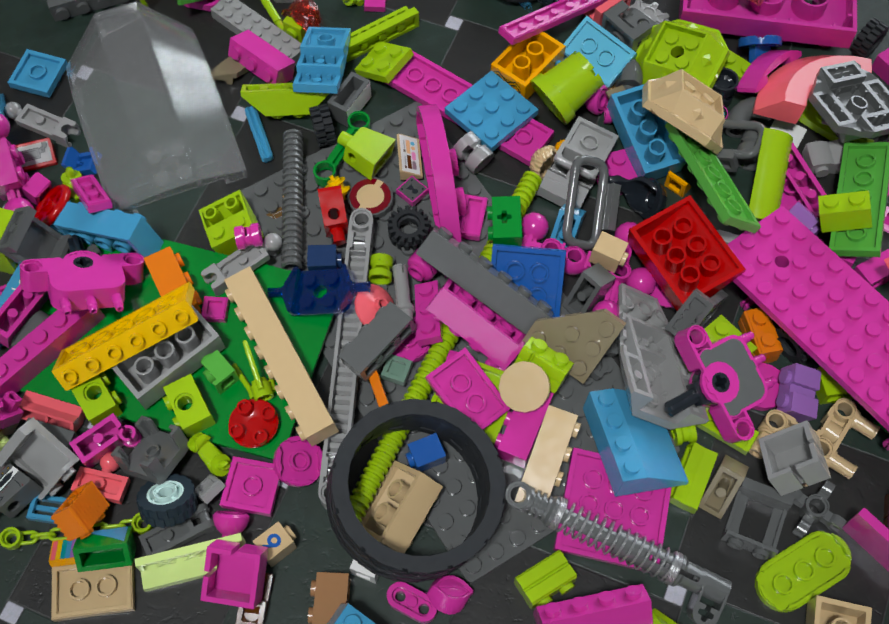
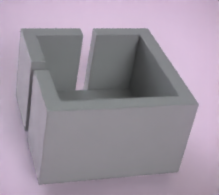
(794, 458)

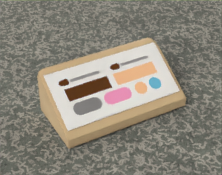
(409, 157)

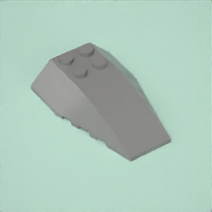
(651, 362)

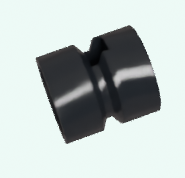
(726, 85)

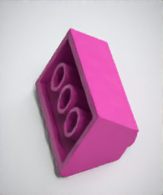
(476, 324)
(617, 606)

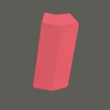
(51, 411)

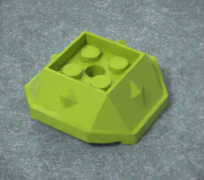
(700, 46)

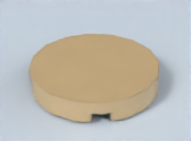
(524, 387)

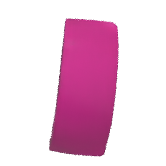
(449, 594)

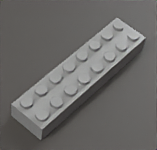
(240, 18)

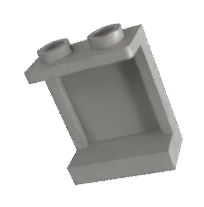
(40, 457)

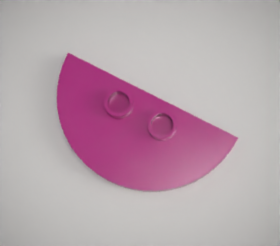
(440, 167)

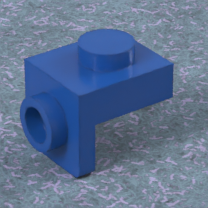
(79, 161)

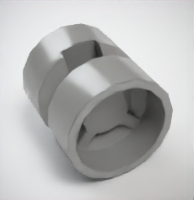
(478, 157)

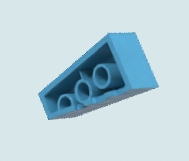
(109, 229)

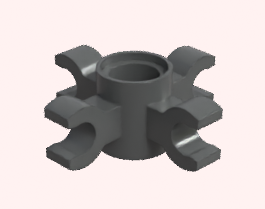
(832, 521)

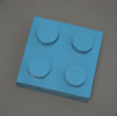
(38, 73)

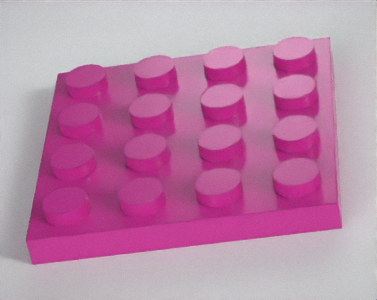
(590, 487)

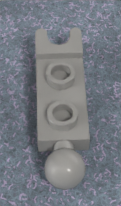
(43, 122)
(238, 261)

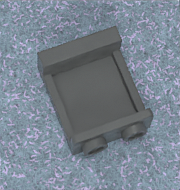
(31, 238)

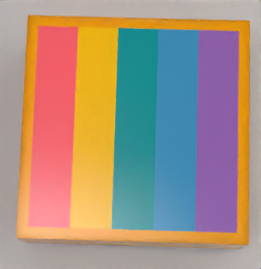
(62, 553)

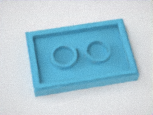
(601, 49)

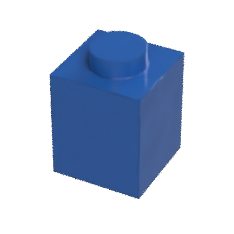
(425, 453)

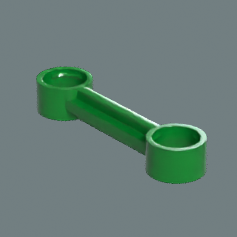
(337, 154)

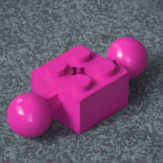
(11, 170)

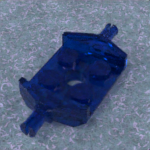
(302, 289)

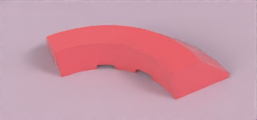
(791, 85)

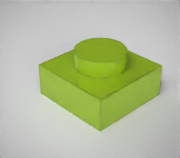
(293, 29)

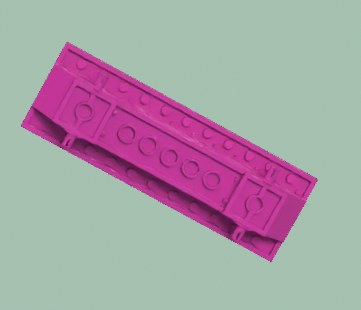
(819, 306)

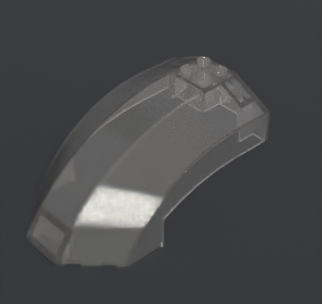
(149, 108)

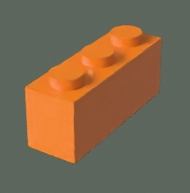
(168, 275)

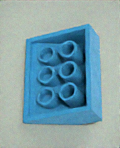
(633, 451)

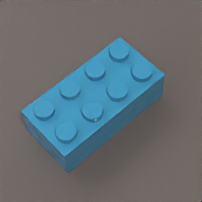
(643, 135)

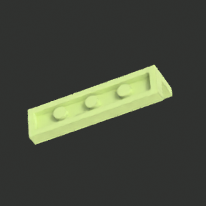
(177, 564)

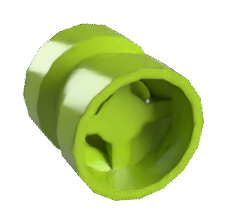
(380, 271)

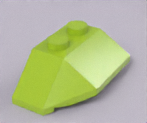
(280, 100)

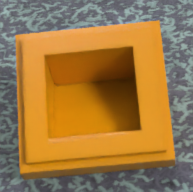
(677, 184)

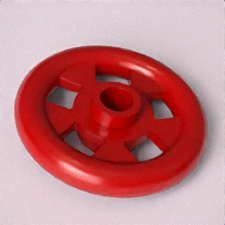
(52, 204)

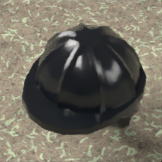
(642, 194)

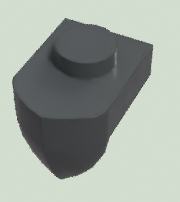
(631, 75)

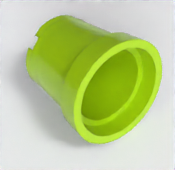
(567, 86)

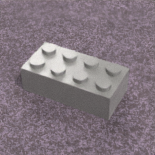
(168, 361)

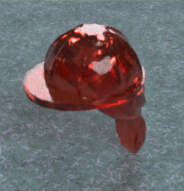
(304, 13)

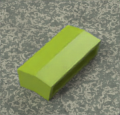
(697, 465)

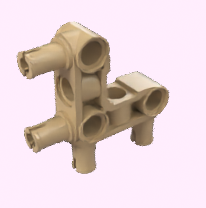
(831, 432)

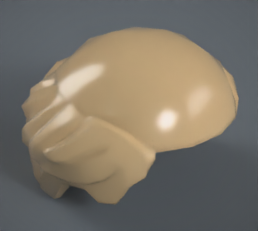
(542, 160)

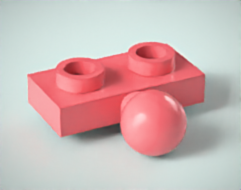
(111, 485)

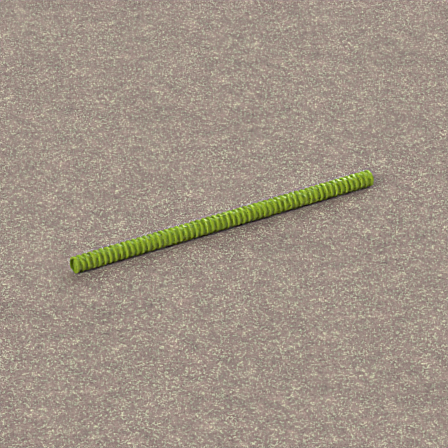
(419, 387)

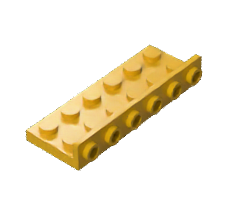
(125, 337)

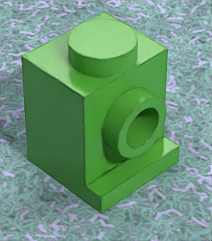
(219, 371)

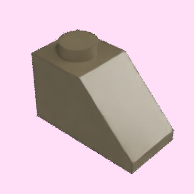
(723, 486)

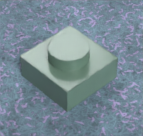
(396, 369)

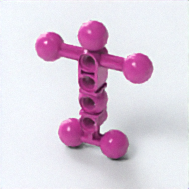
(536, 228)

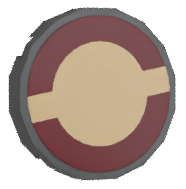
(372, 195)

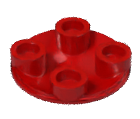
(253, 423)

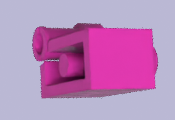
(103, 439)

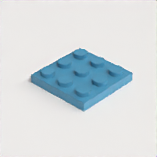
(491, 110)

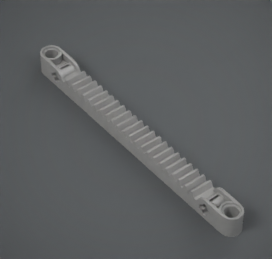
(343, 381)

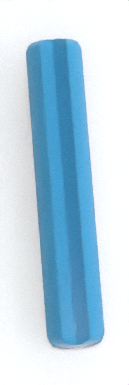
(259, 134)

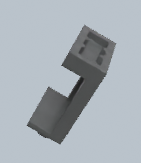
(696, 311)
(765, 495)

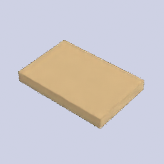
(91, 592)

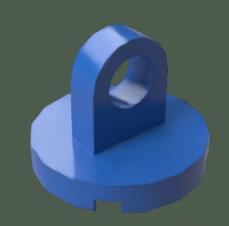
(758, 46)

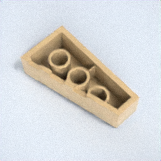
(550, 451)

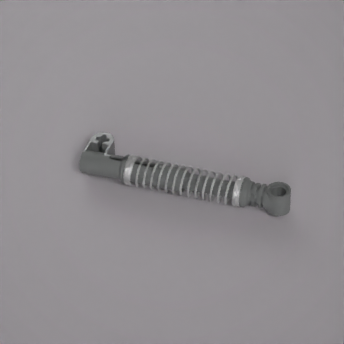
(629, 549)

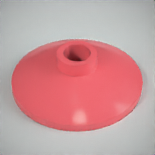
(370, 302)

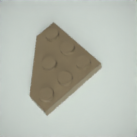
(580, 337)

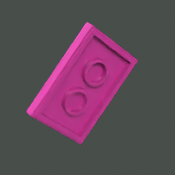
(468, 389)

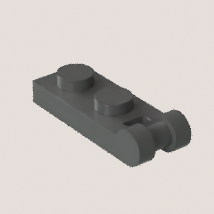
(172, 537)

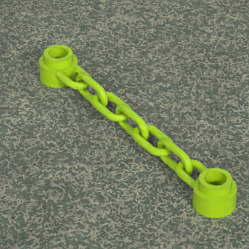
(10, 532)

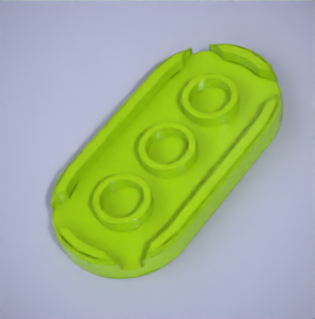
(803, 571)

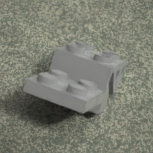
(583, 139)

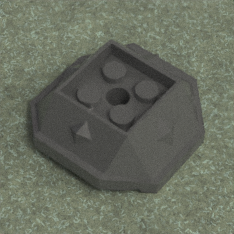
(851, 101)

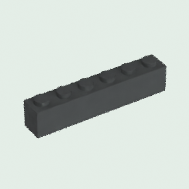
(482, 280)

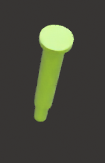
(273, 13)

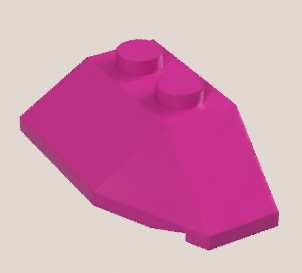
(801, 184)

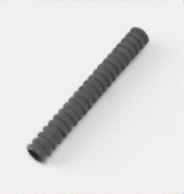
(292, 200)

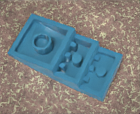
(322, 60)

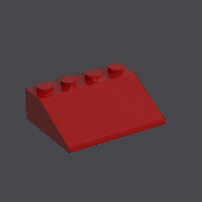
(684, 252)

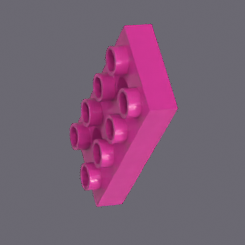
(818, 23)

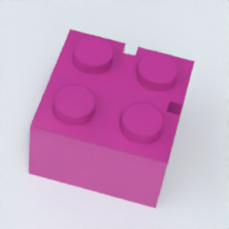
(238, 574)

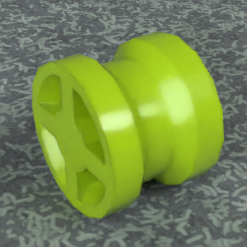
(684, 434)

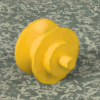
(335, 181)

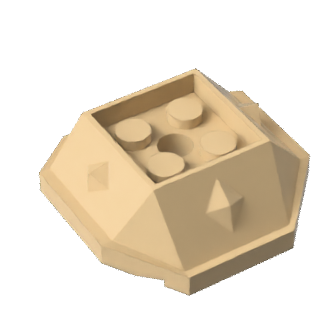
(687, 106)

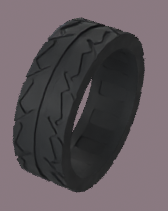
(466, 439)

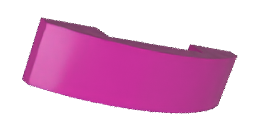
(756, 74)

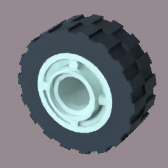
(167, 503)

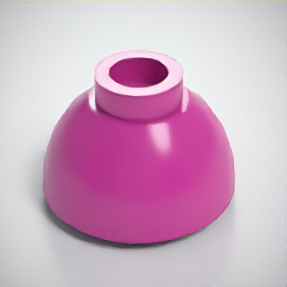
(597, 101)
(230, 522)

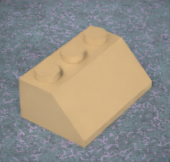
(400, 506)

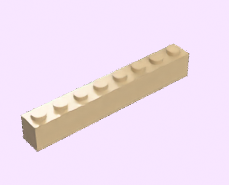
(282, 359)

